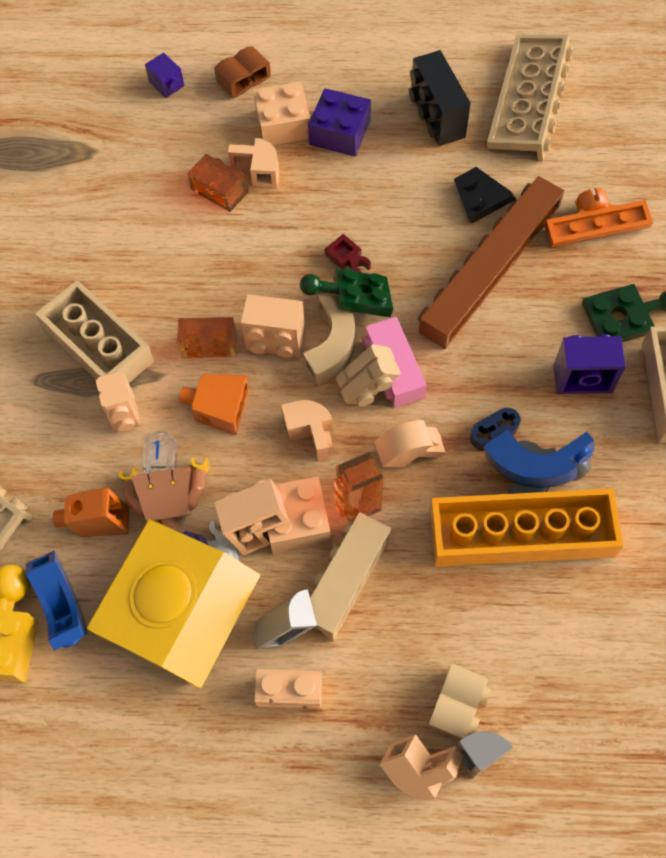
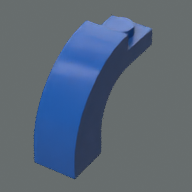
(538, 469)
(58, 601)

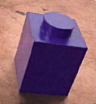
(164, 75)

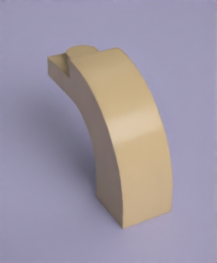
(335, 353)

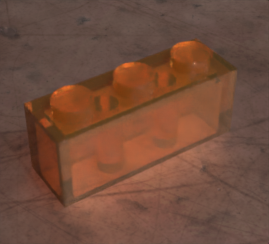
(358, 487)

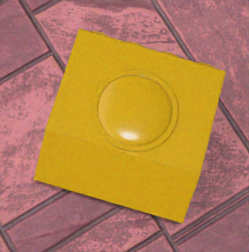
(174, 602)

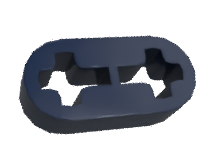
(491, 424)

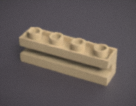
(347, 572)

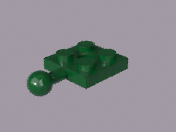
(353, 291)
(627, 301)

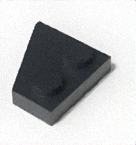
(481, 194)

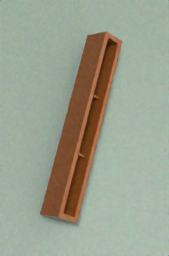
(490, 262)

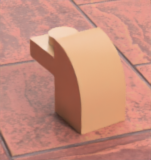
(259, 159)
(311, 420)
(407, 442)
(417, 771)

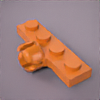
(597, 219)

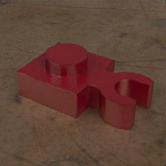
(346, 253)

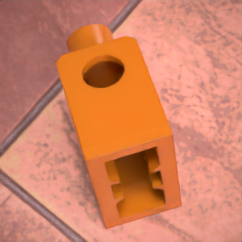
(218, 400)
(94, 514)

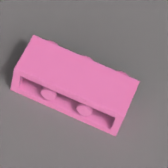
(410, 383)

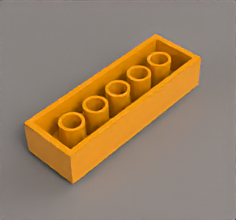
(525, 527)

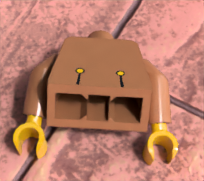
(165, 493)

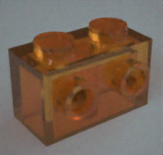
(207, 337)

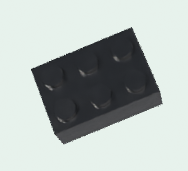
(439, 98)

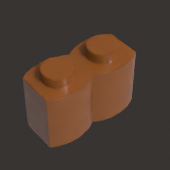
(242, 71)

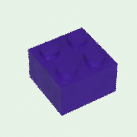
(339, 122)
(589, 364)

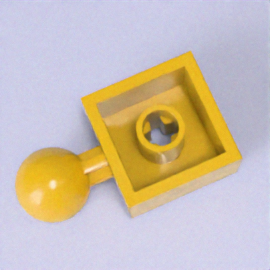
(16, 628)

